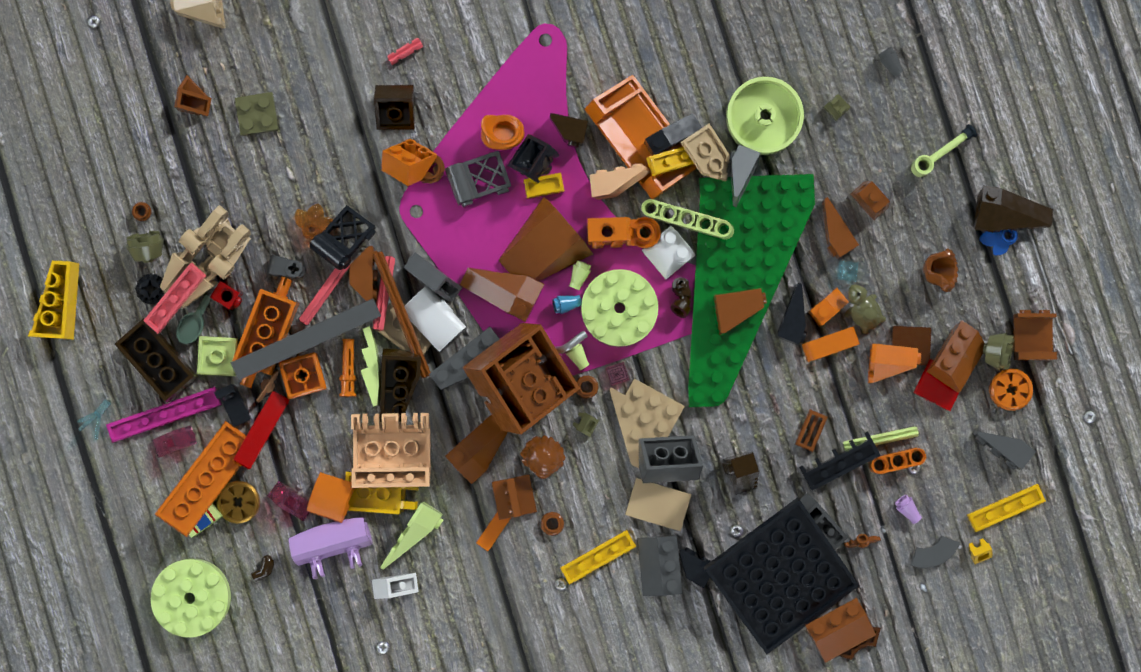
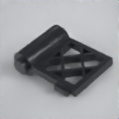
(334, 251)

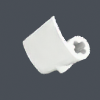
(434, 318)

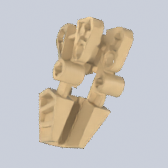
(223, 246)

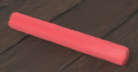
(322, 295)
(382, 298)

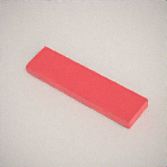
(174, 298)

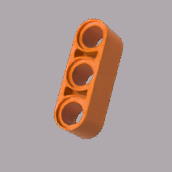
(830, 344)
(906, 460)

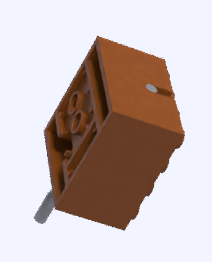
(523, 376)

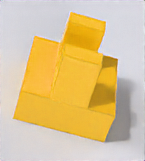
(980, 553)

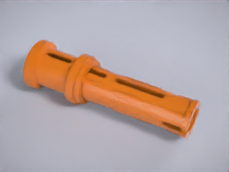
(348, 378)

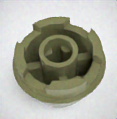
(145, 246)
(999, 350)

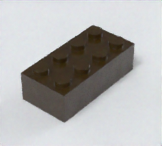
(156, 361)

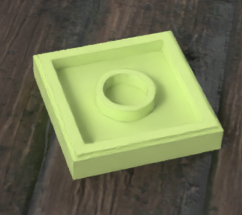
(216, 355)

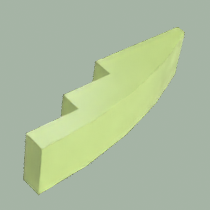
(371, 374)

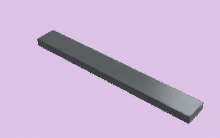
(305, 339)

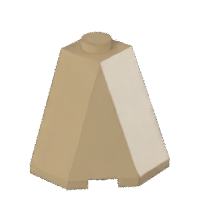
(204, 11)

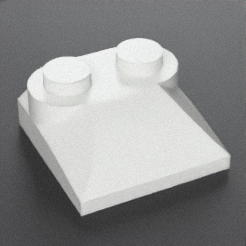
(669, 252)

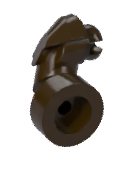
(682, 290)

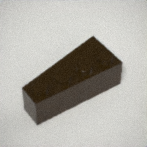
(742, 471)

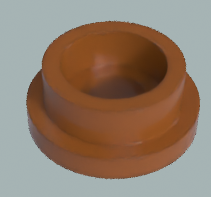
(137, 207)

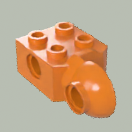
(623, 232)

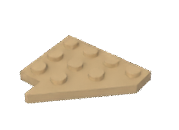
(643, 415)

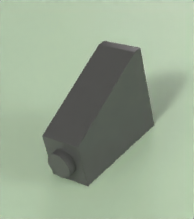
(433, 277)

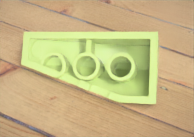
(421, 524)

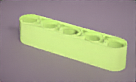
(694, 225)

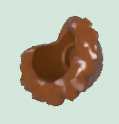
(941, 270)
(543, 456)

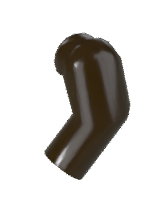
(266, 568)

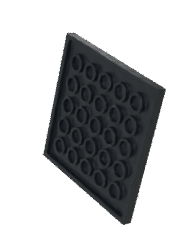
(781, 576)

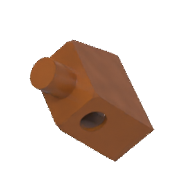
(871, 199)

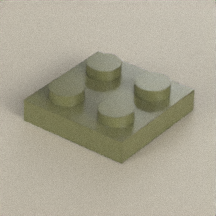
(256, 114)

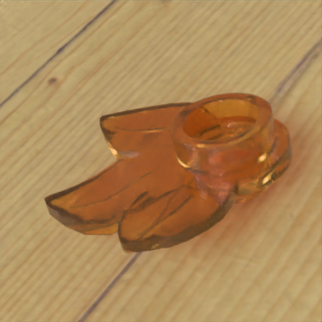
(312, 218)

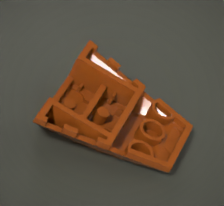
(544, 245)

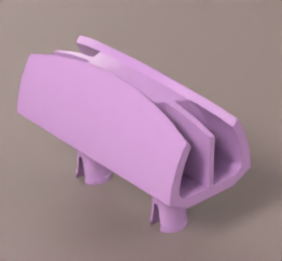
(329, 541)

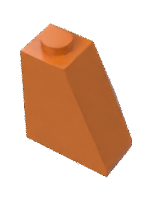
(890, 361)

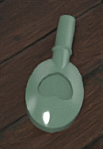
(192, 324)

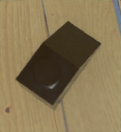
(570, 129)

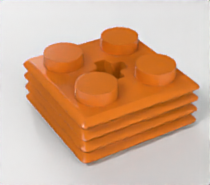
(313, 381)

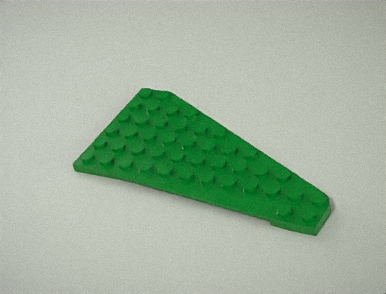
(755, 257)

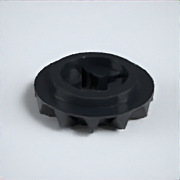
(144, 282)

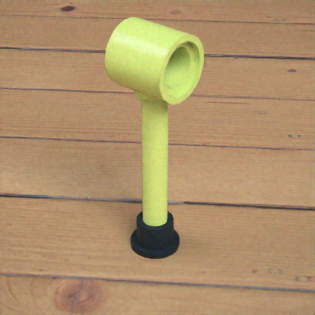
(966, 134)

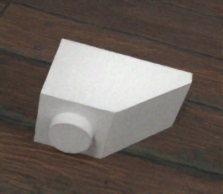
(395, 586)

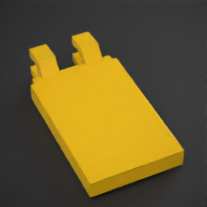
(380, 499)

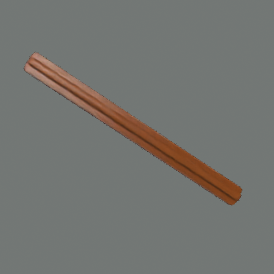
(400, 311)

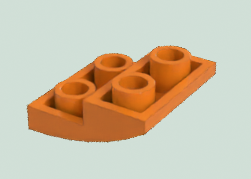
(330, 497)

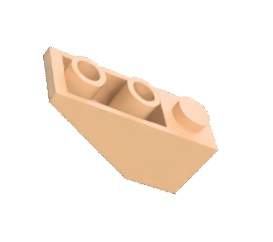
(613, 183)

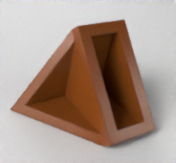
(192, 99)

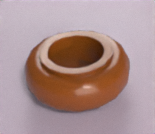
(595, 387)
(544, 527)

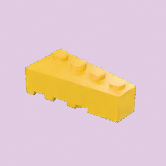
(58, 303)

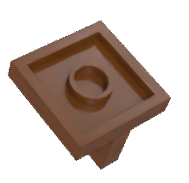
(514, 497)

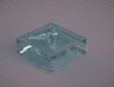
(847, 271)

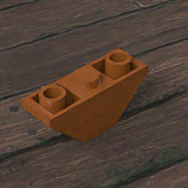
(363, 274)

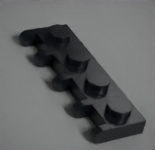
(840, 463)

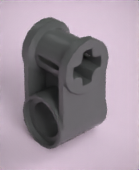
(283, 267)

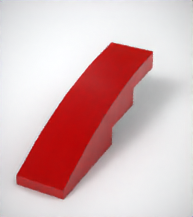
(261, 430)

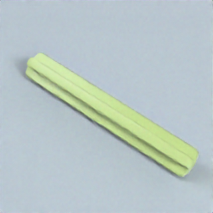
(886, 437)

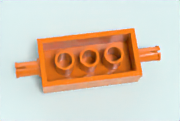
(267, 324)

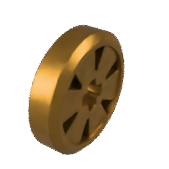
(250, 502)

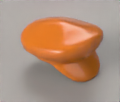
(501, 131)

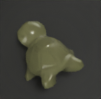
(866, 310)

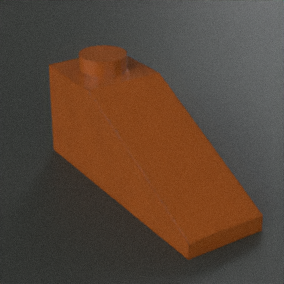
(837, 233)

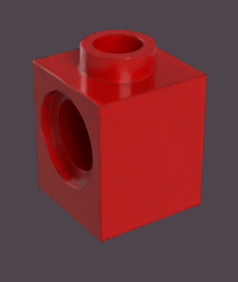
(218, 295)

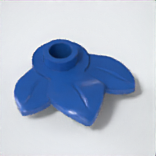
(998, 241)

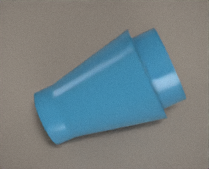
(566, 303)

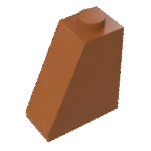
(737, 307)

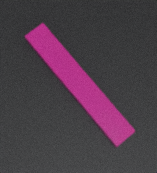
(163, 415)

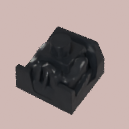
(533, 158)

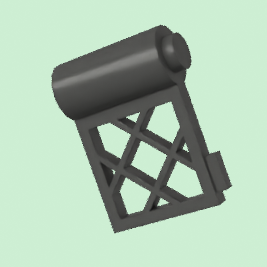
(463, 184)

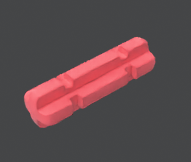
(405, 51)

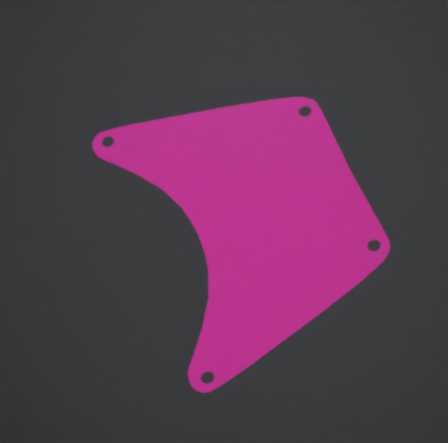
(477, 235)

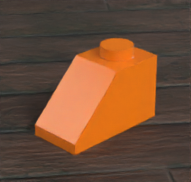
(828, 307)

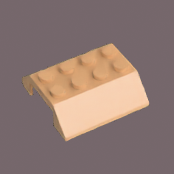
(391, 451)

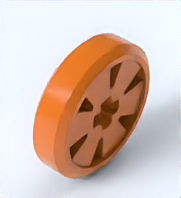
(1016, 379)

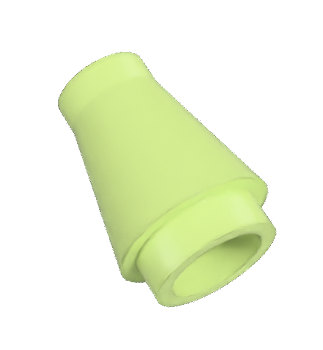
(579, 274)
(578, 356)

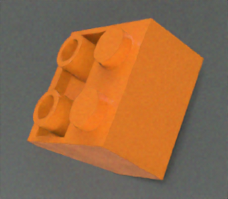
(407, 161)

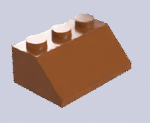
(958, 356)
(840, 630)

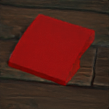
(935, 391)

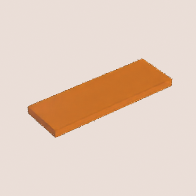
(203, 481)

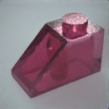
(174, 441)
(289, 500)

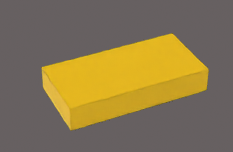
(548, 185)

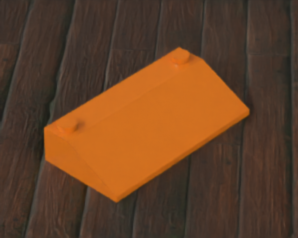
(626, 119)

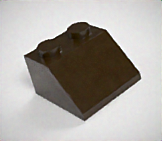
(394, 107)

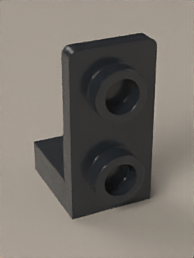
(233, 404)

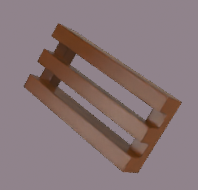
(817, 415)

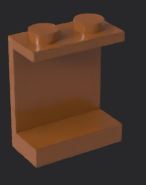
(1034, 335)

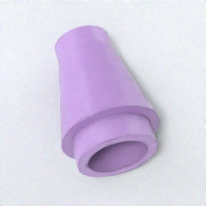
(907, 507)

